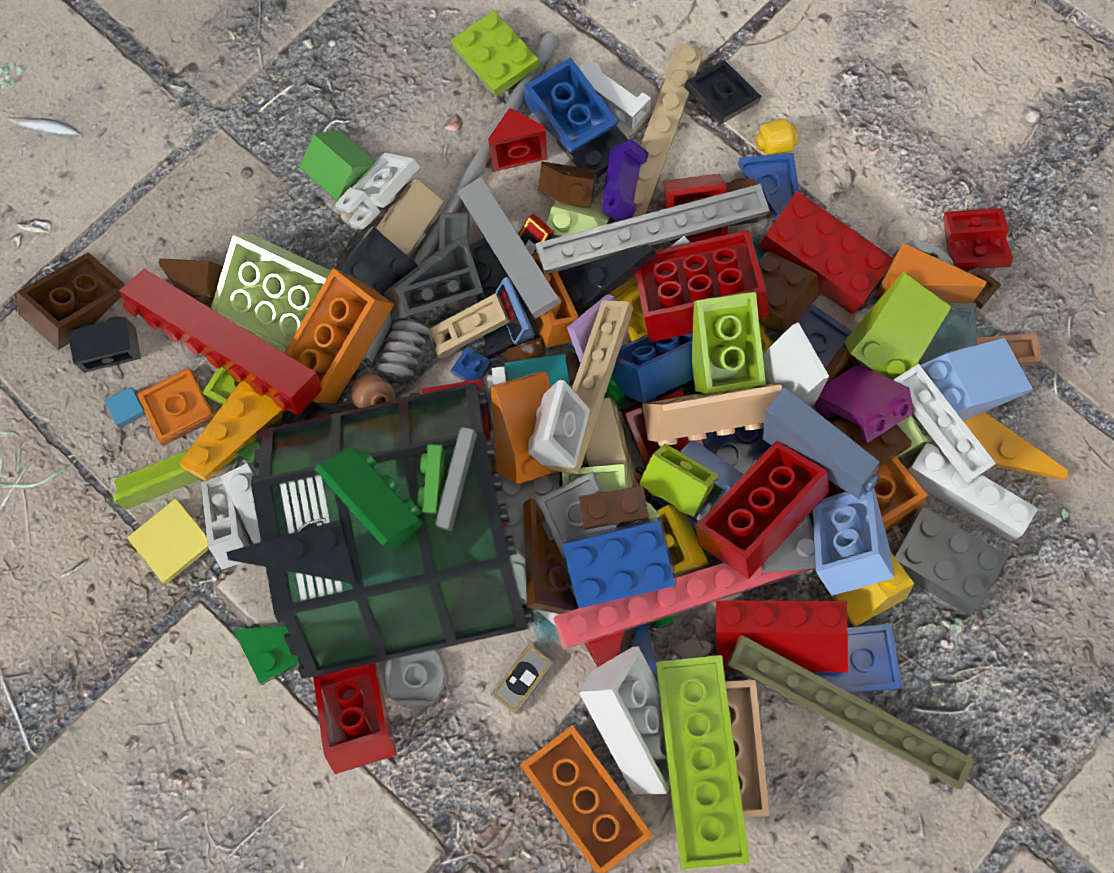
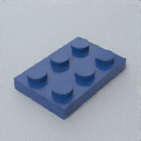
(870, 661)

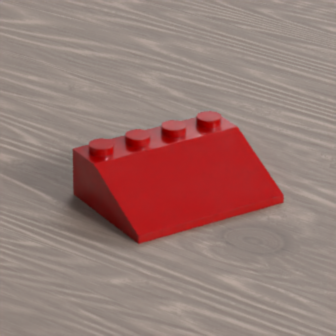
(693, 273)

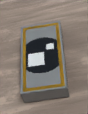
(522, 678)

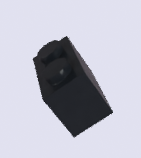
(104, 344)

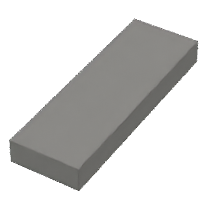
(456, 479)

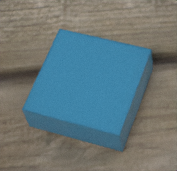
(125, 407)

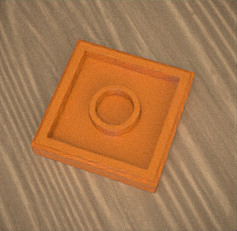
(175, 406)

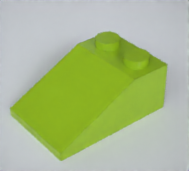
(898, 328)
(727, 344)

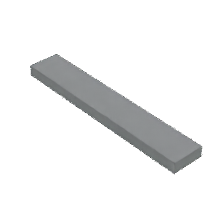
(509, 248)

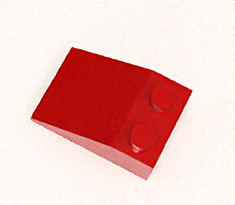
(353, 718)

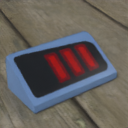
(519, 324)

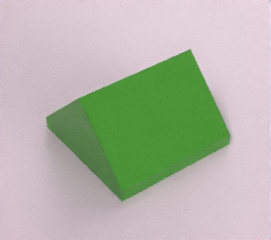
(335, 162)

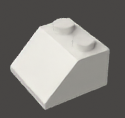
(559, 427)

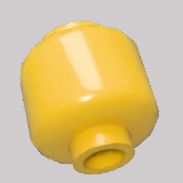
(776, 137)

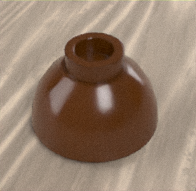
(527, 350)

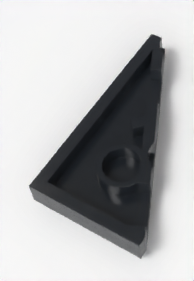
(596, 279)
(312, 552)

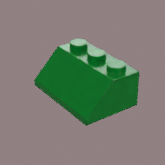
(371, 496)

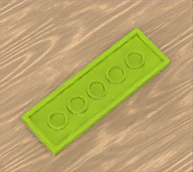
(701, 763)

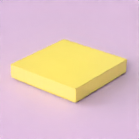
(170, 541)

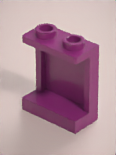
(866, 400)

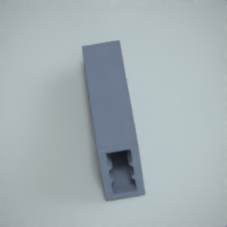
(818, 440)

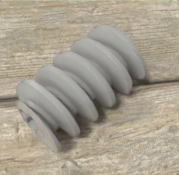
(401, 348)

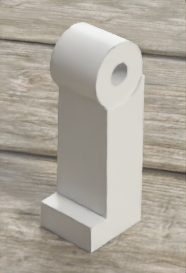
(622, 103)

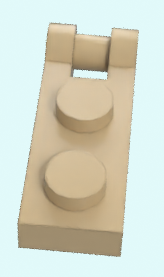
(468, 325)

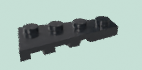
(491, 275)

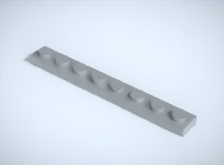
(651, 229)

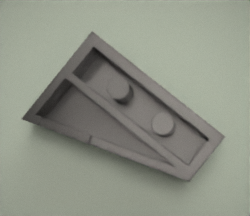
(436, 281)

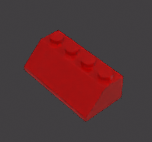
(801, 631)

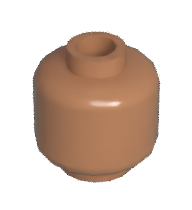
(371, 391)

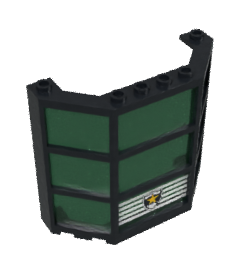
(407, 600)

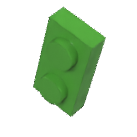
(433, 466)

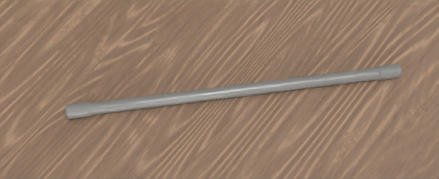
(543, 53)

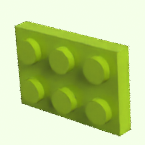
(495, 53)

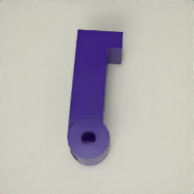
(622, 179)

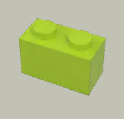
(678, 480)

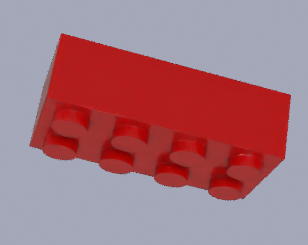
(819, 242)
(762, 509)

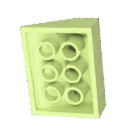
(267, 289)

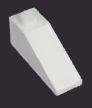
(223, 524)

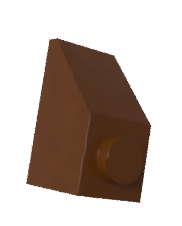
(568, 183)
(193, 277)

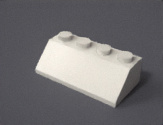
(628, 714)

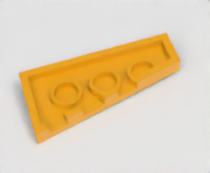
(230, 431)

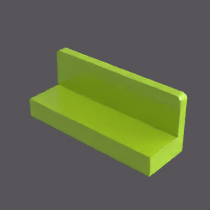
(152, 481)

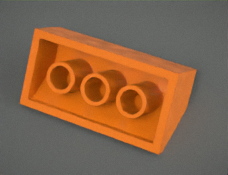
(338, 332)

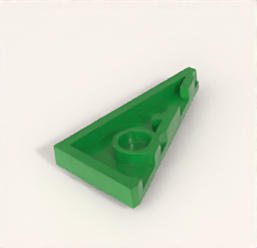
(266, 651)

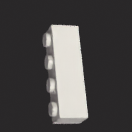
(978, 499)

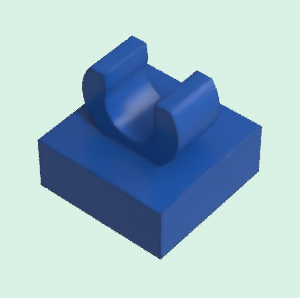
(471, 365)

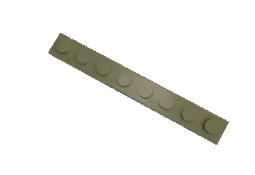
(850, 712)

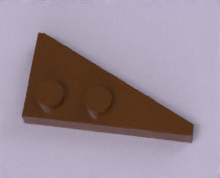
(546, 574)

